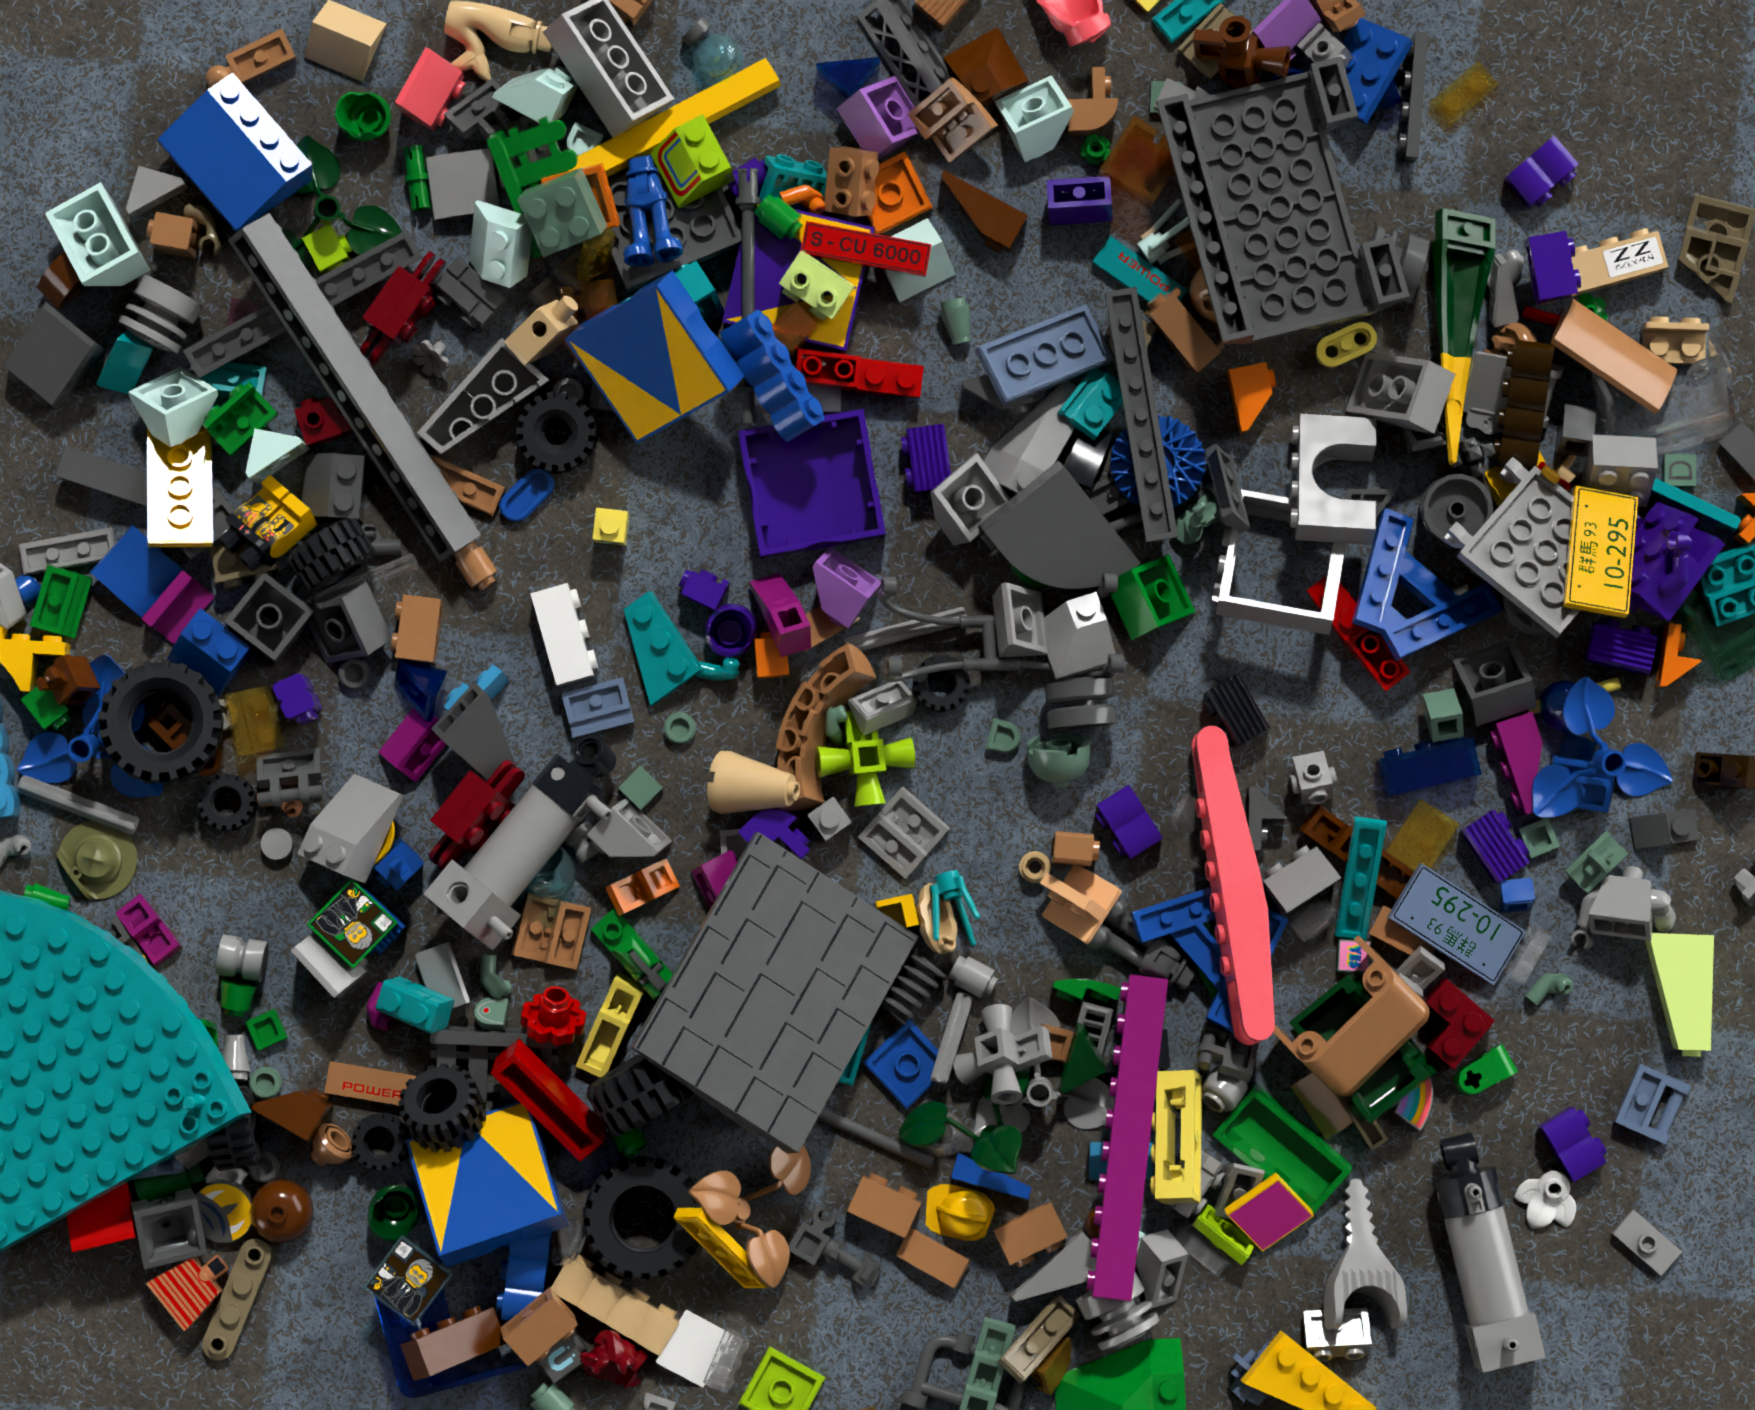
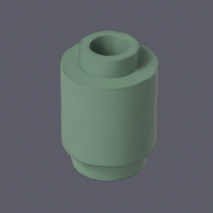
(550, 1398)

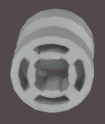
(581, 842)

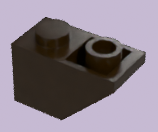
(1725, 771)

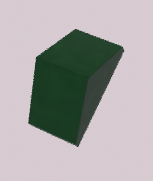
(1082, 1062)

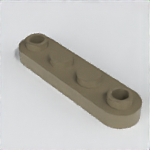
(237, 1299)

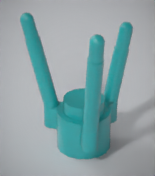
(952, 887)

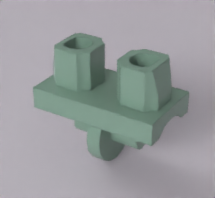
(1596, 862)

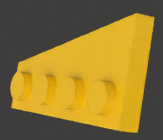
(1300, 1379)

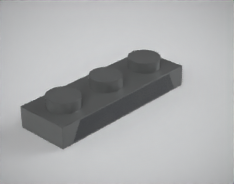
(1227, 489)

